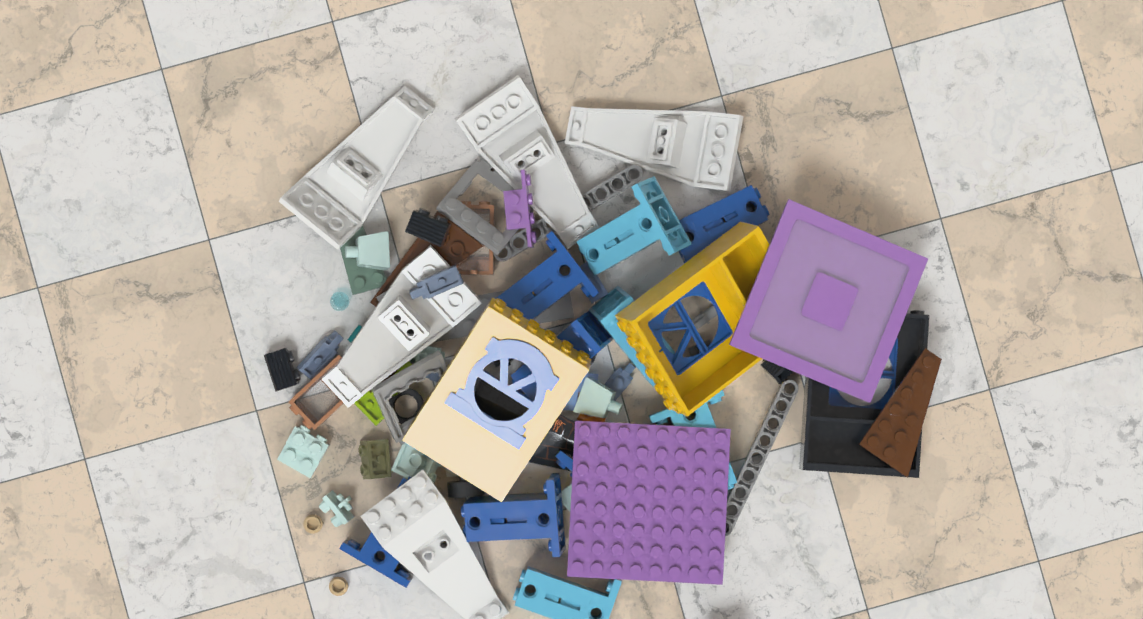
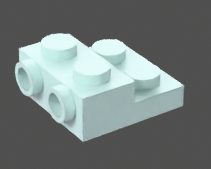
(303, 451)
(411, 461)

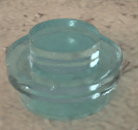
(339, 301)

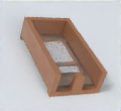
(483, 259)
(316, 400)

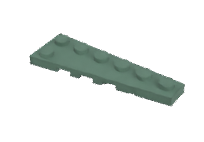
(361, 278)

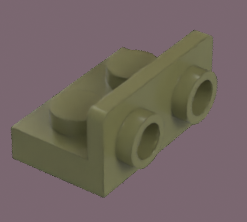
(375, 459)

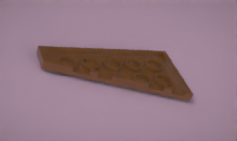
(455, 249)
(899, 424)

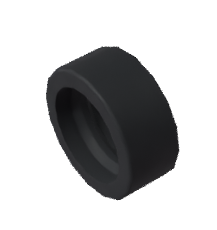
(415, 395)
(463, 489)

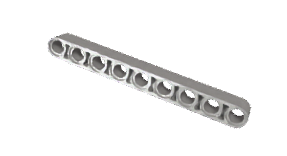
(589, 195)
(763, 450)

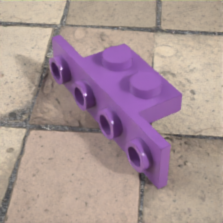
(518, 209)

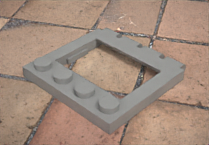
(468, 219)
(400, 382)

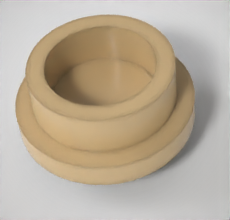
(313, 524)
(338, 586)

